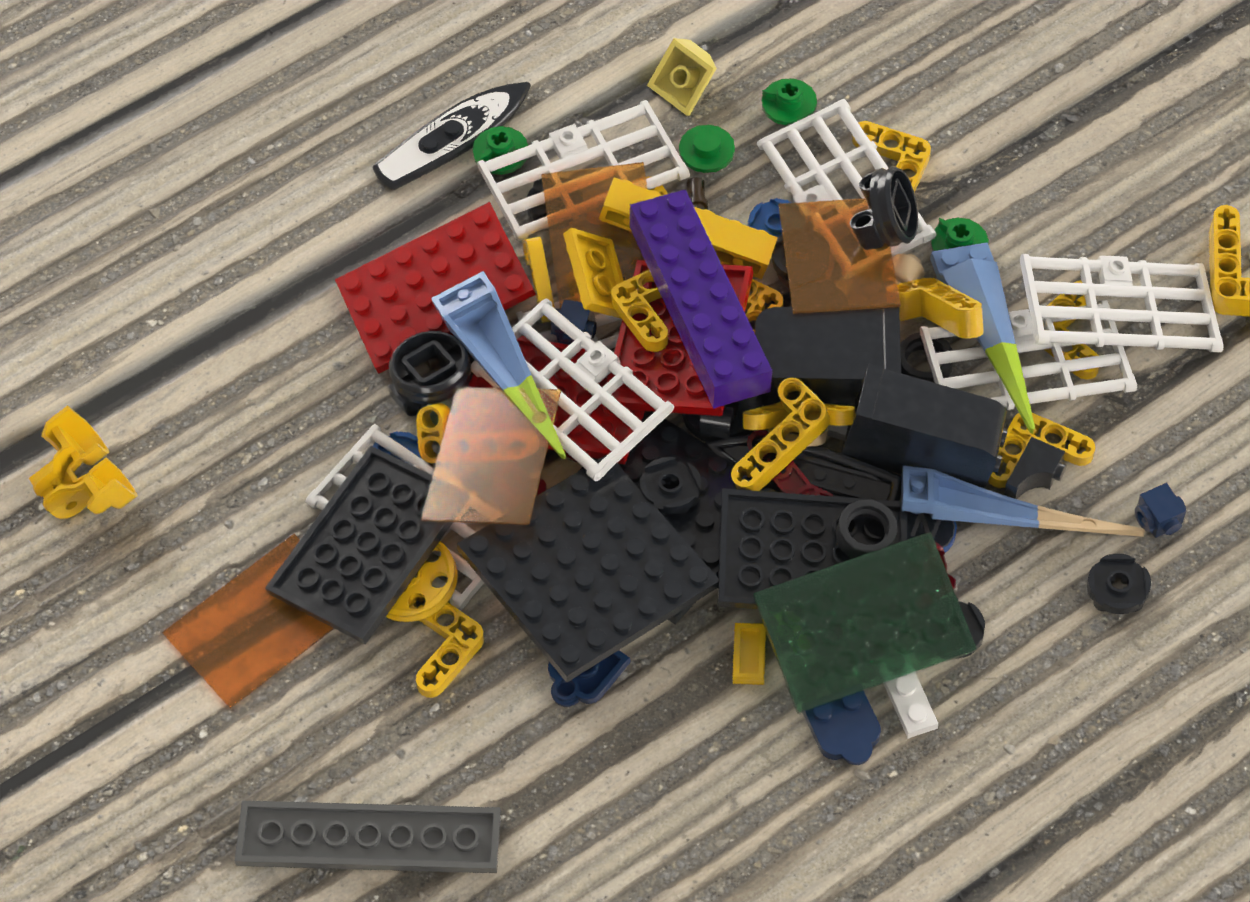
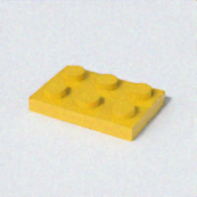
(594, 269)

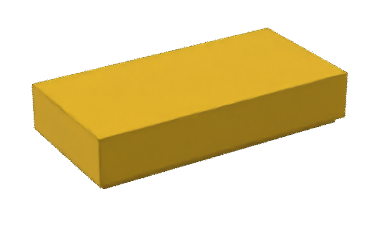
(749, 653)

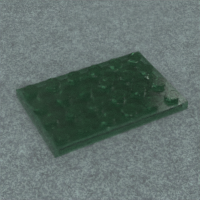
(864, 622)

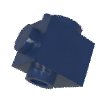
(577, 315)
(1160, 511)

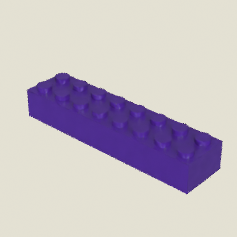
(700, 299)

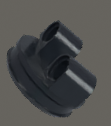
(891, 212)
(413, 391)
(714, 427)

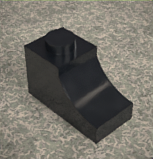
(1036, 468)

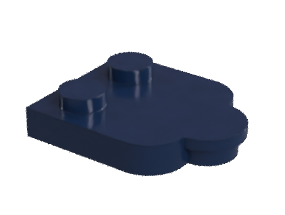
(589, 685)
(845, 728)

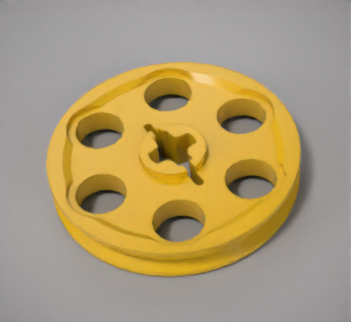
(422, 587)

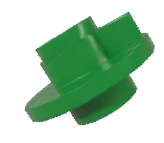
(788, 101)
(498, 142)
(706, 148)
(957, 233)

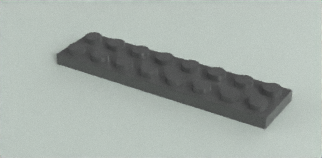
(368, 836)

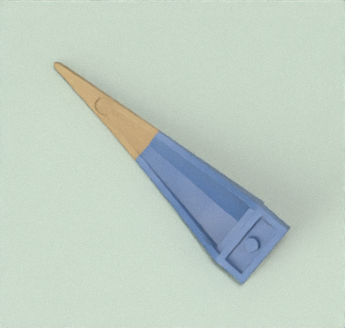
(956, 500)

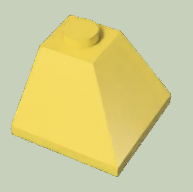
(683, 74)

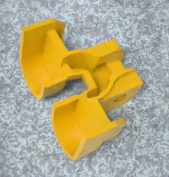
(57, 482)

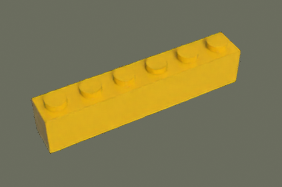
(730, 238)

